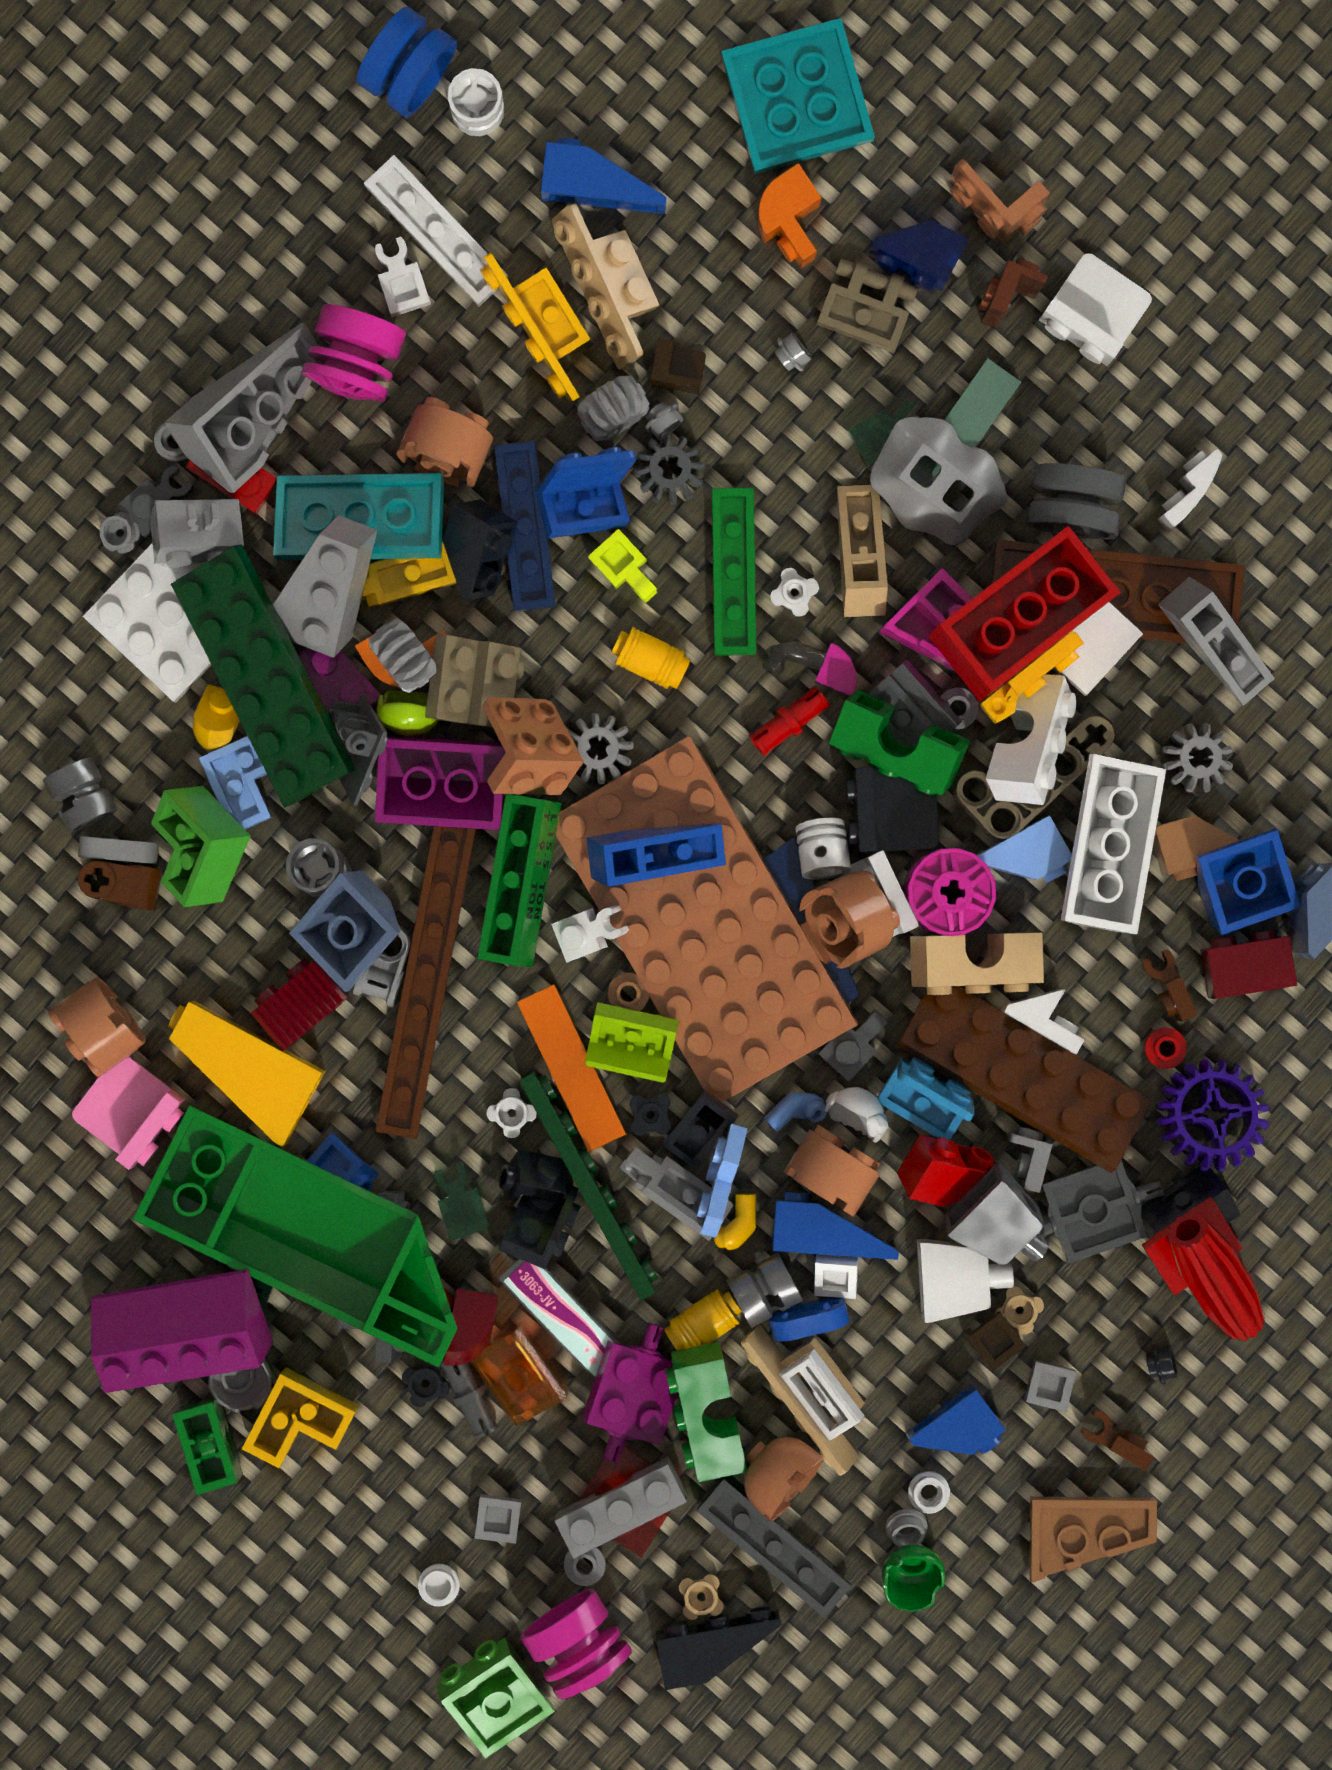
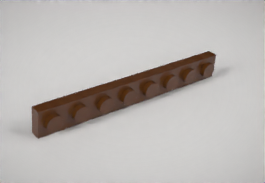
(425, 981)

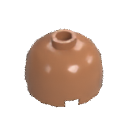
(779, 1473)

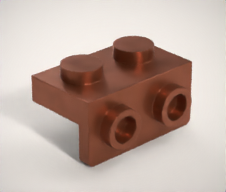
(1016, 277)

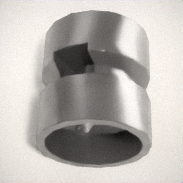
(79, 794)
(315, 865)
(764, 1290)

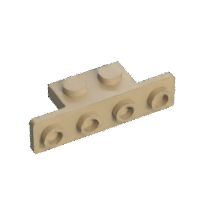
(609, 280)
(770, 1360)

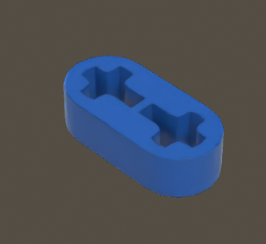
(809, 1319)

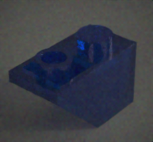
(922, 250)

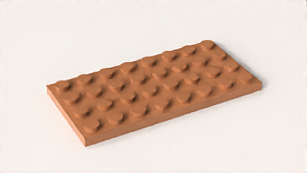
(710, 941)

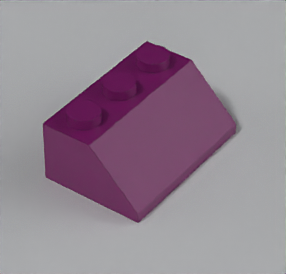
(438, 782)

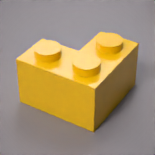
(294, 1407)

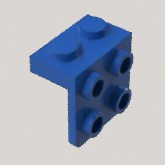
(585, 493)

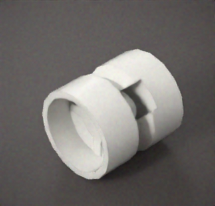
(476, 102)

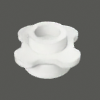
(783, 596)
(499, 1113)

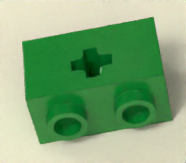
(207, 1445)

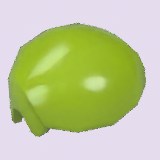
(405, 713)

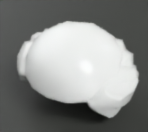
(859, 1110)

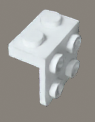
(1096, 309)

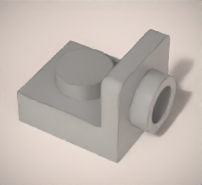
(1031, 1166)

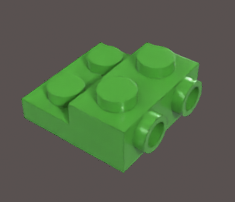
(493, 1696)

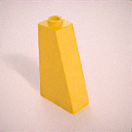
(247, 1068)

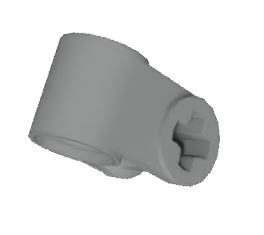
(386, 970)

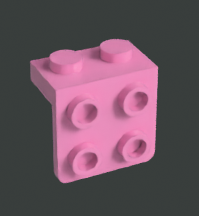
(129, 1111)

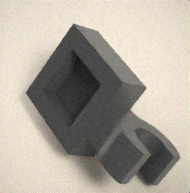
(851, 1049)

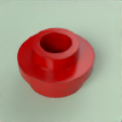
(1153, 1042)

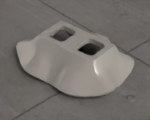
(924, 507)

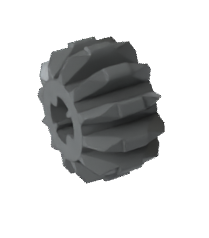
(684, 467)

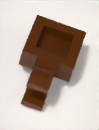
(1175, 997)
(1128, 1445)

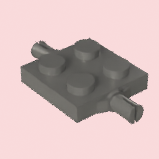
(1095, 1210)

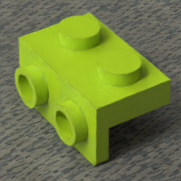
(631, 1042)

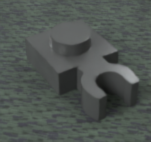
(142, 499)

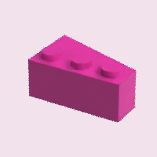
(924, 613)

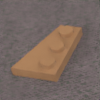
(1084, 1529)

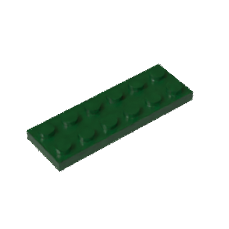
(263, 676)

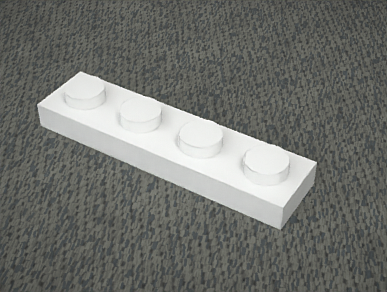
(431, 227)

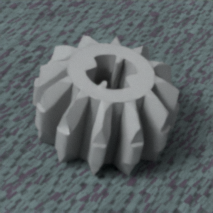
(613, 408)
(402, 655)
(1196, 742)
(612, 750)

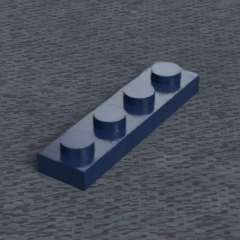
(529, 551)

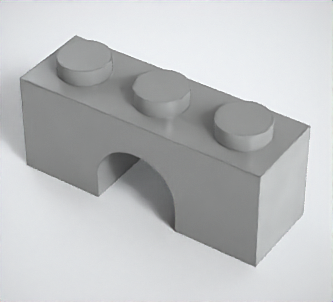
(622, 1508)

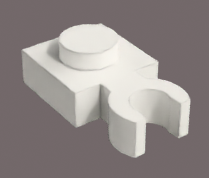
(402, 283)
(586, 932)

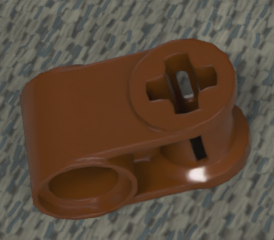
(127, 886)

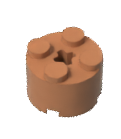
(446, 442)
(848, 919)
(97, 1026)
(831, 1171)

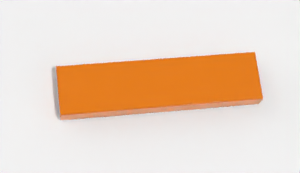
(565, 1059)

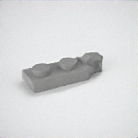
(669, 1186)

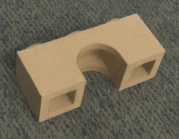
(1009, 960)

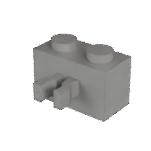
(194, 530)

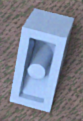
(1031, 853)

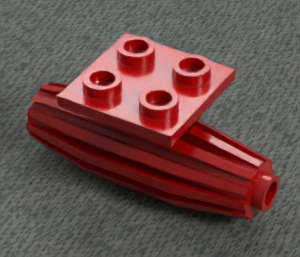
(1203, 1256)

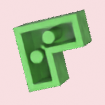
(204, 842)

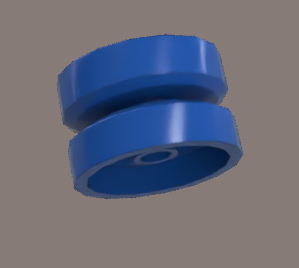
(406, 62)

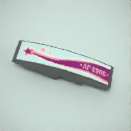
(559, 1312)

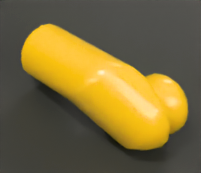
(741, 1226)

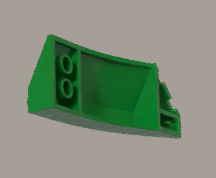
(301, 1233)

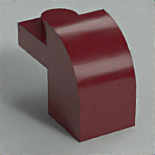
(475, 1321)

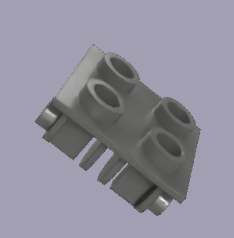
(363, 740)

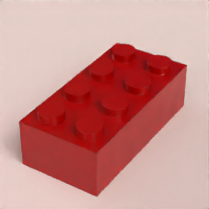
(1023, 613)

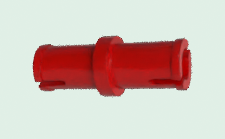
(789, 721)

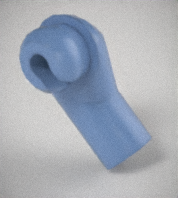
(799, 1106)

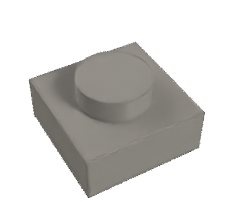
(1050, 1385)
(498, 1518)

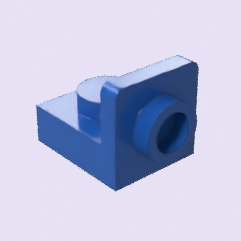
(343, 1162)

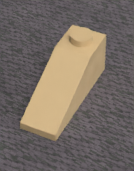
(861, 551)

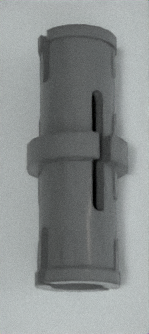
(470, 1398)

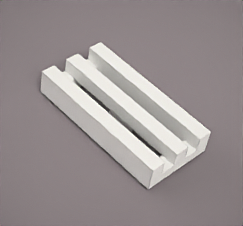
(826, 1390)

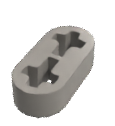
(118, 850)

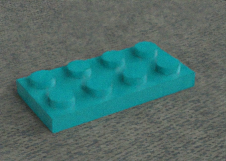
(400, 506)

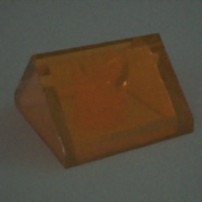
(520, 1375)

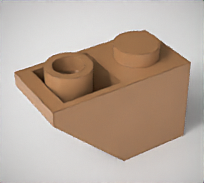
(1184, 839)

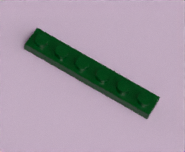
(597, 1198)

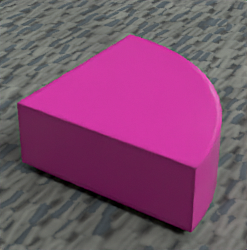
(837, 671)

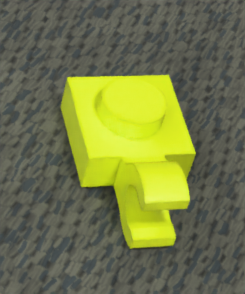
(620, 563)

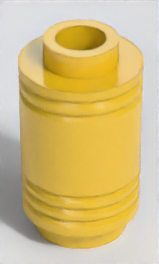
(650, 658)
(704, 1321)

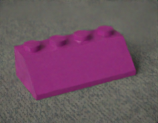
(178, 1331)

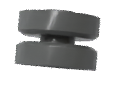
(1076, 500)

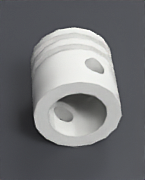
(823, 848)

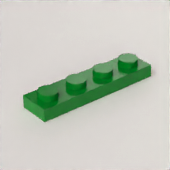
(733, 571)

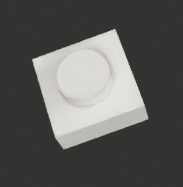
(836, 1276)

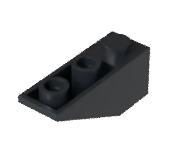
(703, 1650)

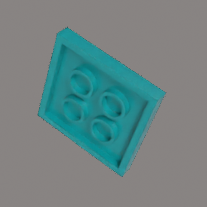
(797, 96)

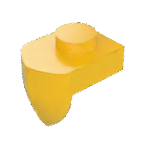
(214, 719)

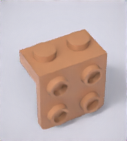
(995, 217)
(536, 744)

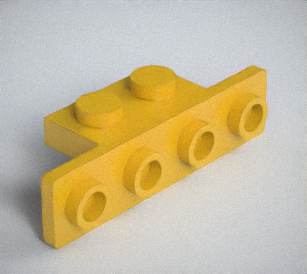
(545, 318)

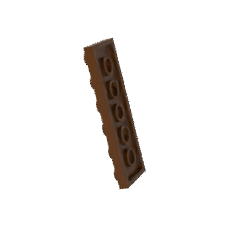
(1144, 583)
(1026, 1075)

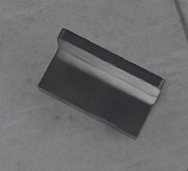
(1186, 1194)

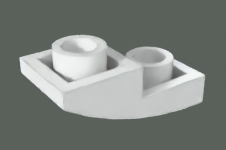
(1200, 474)

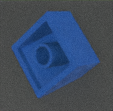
(1246, 882)

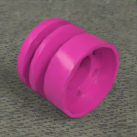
(353, 353)
(931, 908)
(580, 1650)

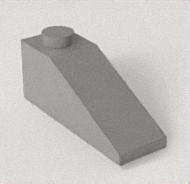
(1216, 639)

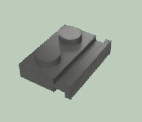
(915, 704)

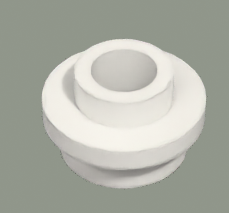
(932, 1504)

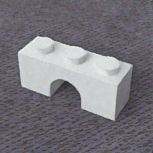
(1027, 768)

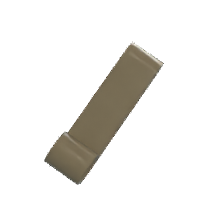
(1023, 813)

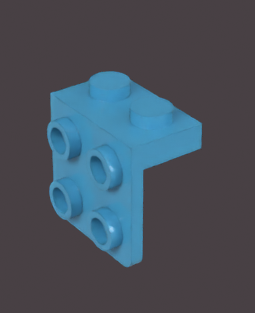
(926, 1099)

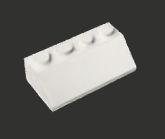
(1113, 844)

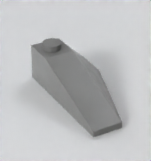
(239, 414)

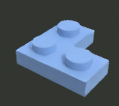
(233, 779)
(721, 1172)

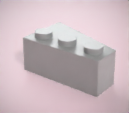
(327, 587)

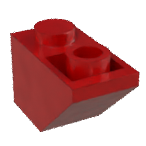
(942, 1170)

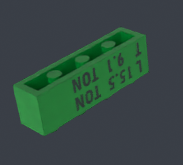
(519, 880)

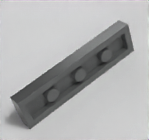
(774, 1547)

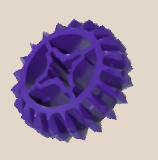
(1214, 1133)

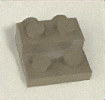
(469, 675)

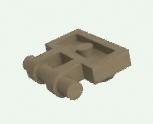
(862, 316)

